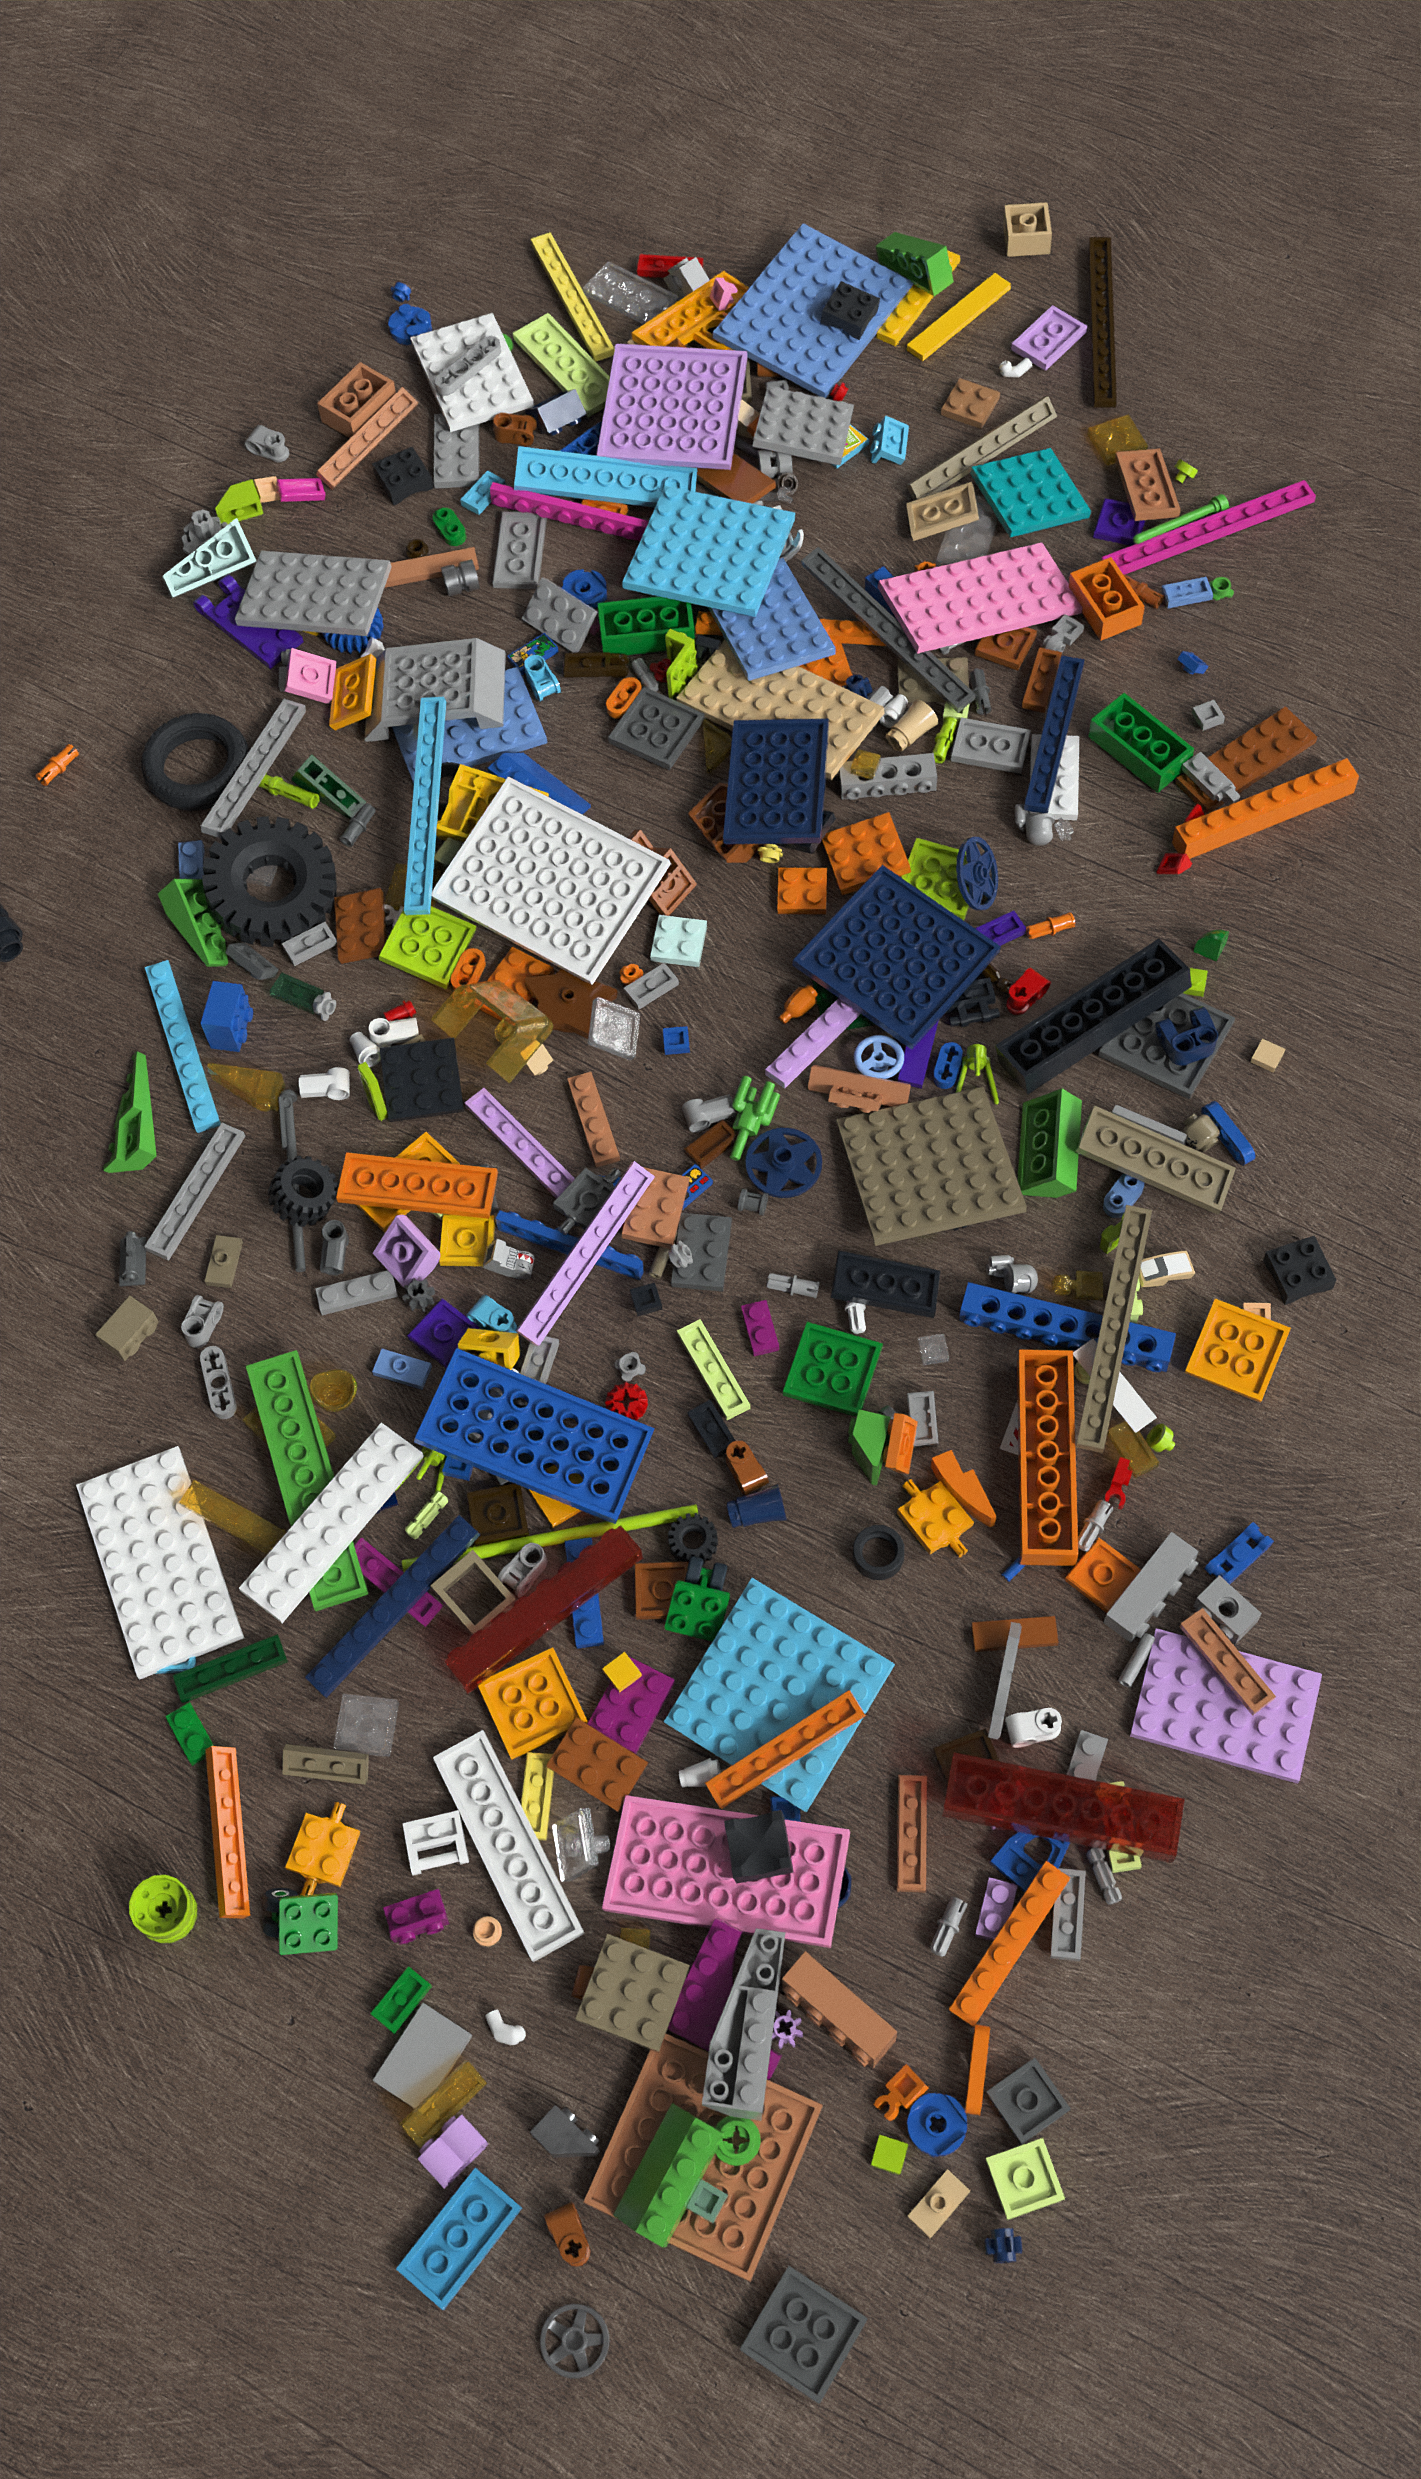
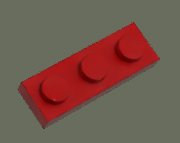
(659, 265)

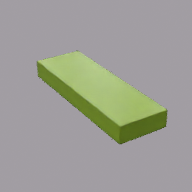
(372, 1091)

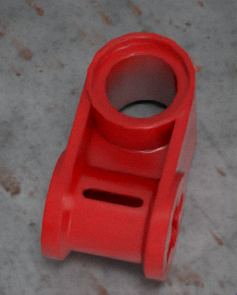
(1026, 991)

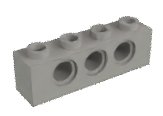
(905, 776)

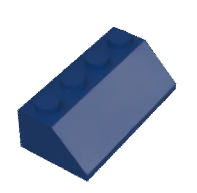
(528, 772)

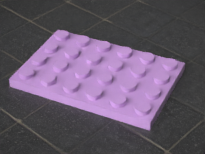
(1196, 1712)

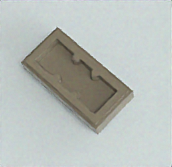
(223, 1261)

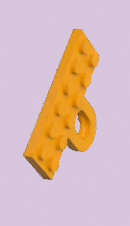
(690, 318)

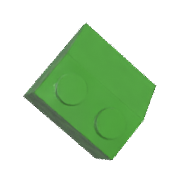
(868, 1441)

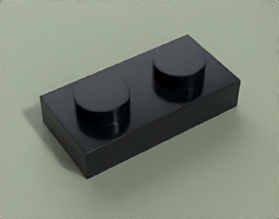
(711, 1428)

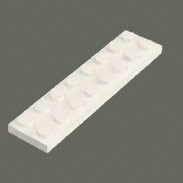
(331, 1522)
(508, 1846)

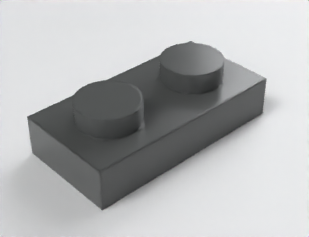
(252, 961)

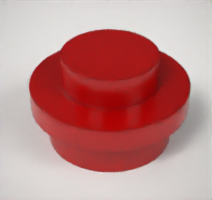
(839, 392)

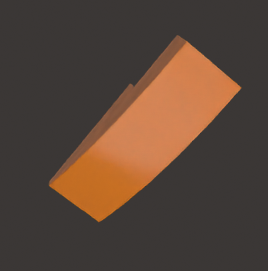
(964, 1487)

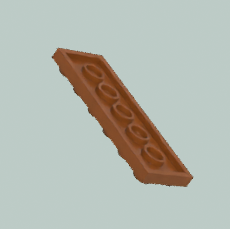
(1254, 755)

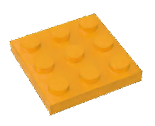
(1237, 1350)
(531, 1703)

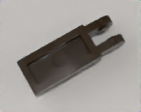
(595, 665)

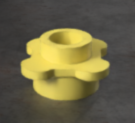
(770, 853)

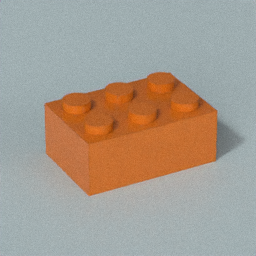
(1106, 598)

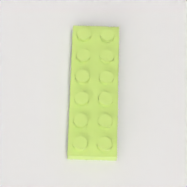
(564, 361)

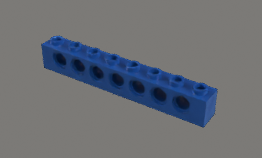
(1057, 1316)

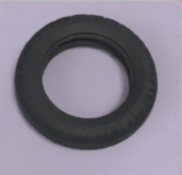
(182, 730)

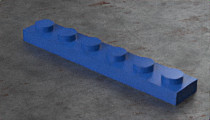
(540, 1234)

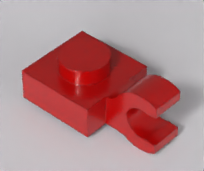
(1121, 1477)

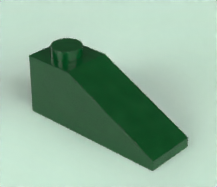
(331, 790)

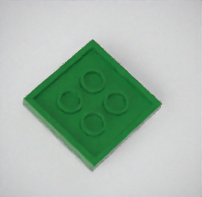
(832, 1369)

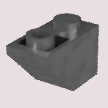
(562, 2137)

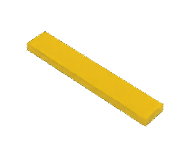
(958, 317)

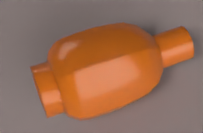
(798, 1003)

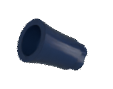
(757, 1508)

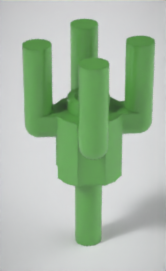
(751, 1113)

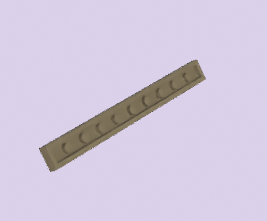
(1114, 1329)

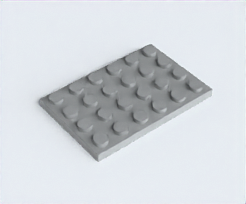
(313, 593)

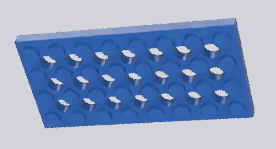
(538, 1396)

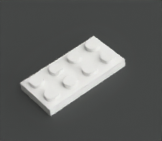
(1065, 794)

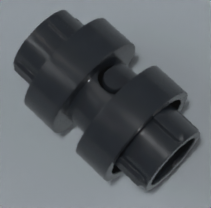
(9, 937)

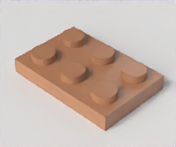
(658, 1210)

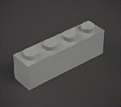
(1151, 1587)

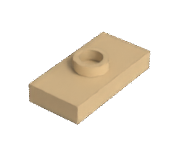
(938, 2204)

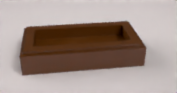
(711, 1144)

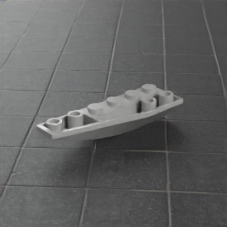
(744, 2033)

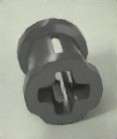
(753, 1202)

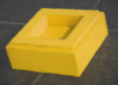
(622, 1672)

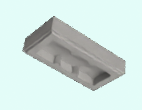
(922, 1409)

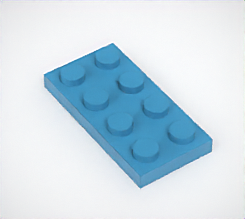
(459, 2239)

